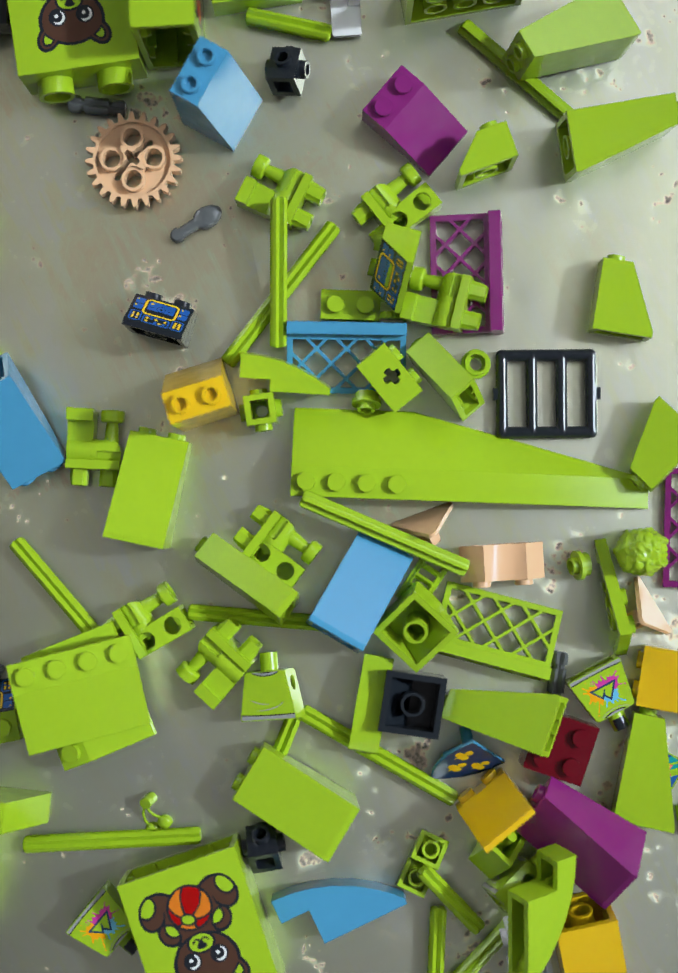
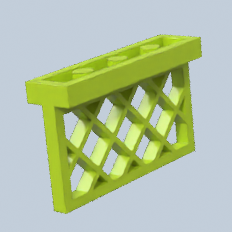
(498, 658)

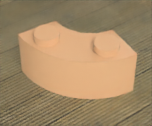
(503, 562)

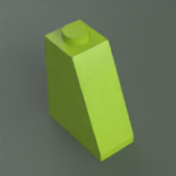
(618, 301)
(446, 376)
(657, 448)
(23, 808)

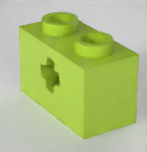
(393, 393)

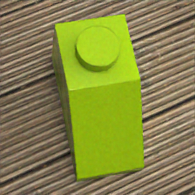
(500, 857)

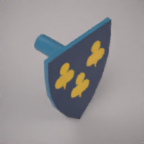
(465, 759)

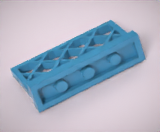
(344, 331)

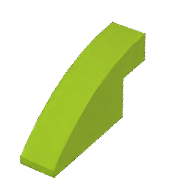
(540, 910)

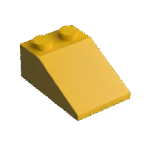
(494, 808)

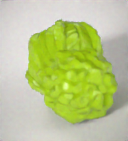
(641, 551)

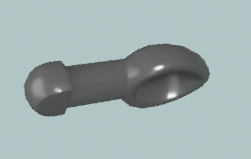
(203, 219)

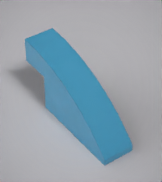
(337, 903)

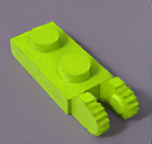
(353, 306)

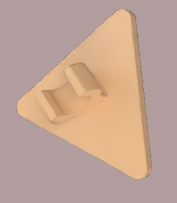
(426, 523)
(647, 610)

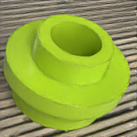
(482, 357)
(366, 401)
(579, 564)

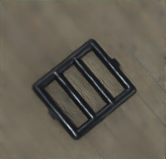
(561, 430)

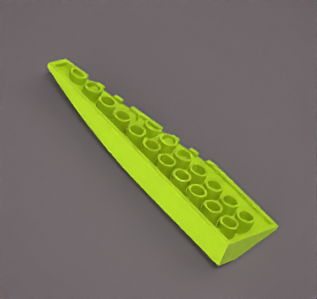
(440, 461)

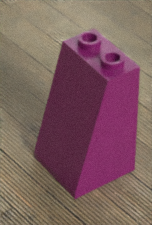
(604, 843)

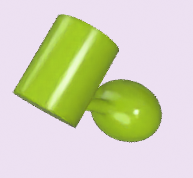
(164, 821)

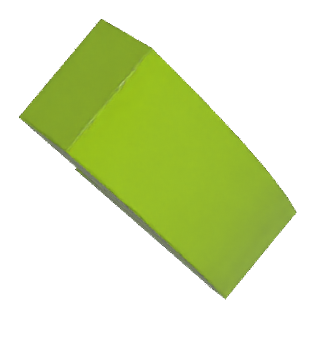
(282, 375)
(364, 729)

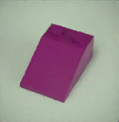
(413, 121)

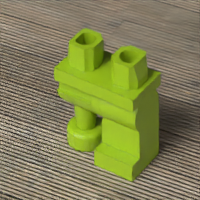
(292, 184)
(386, 206)
(452, 302)
(87, 452)
(271, 540)
(145, 631)
(226, 655)

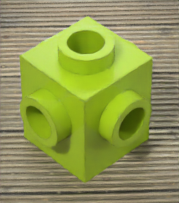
(252, 402)

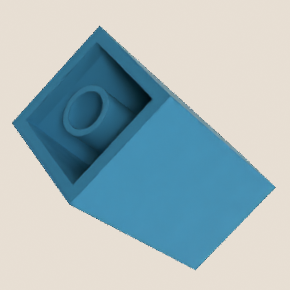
(215, 94)
(26, 437)
(359, 592)

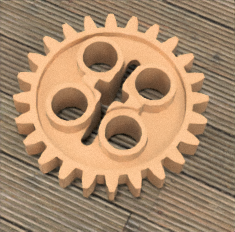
(113, 143)

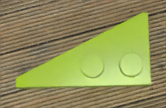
(615, 599)

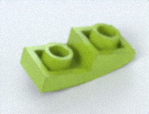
(426, 850)

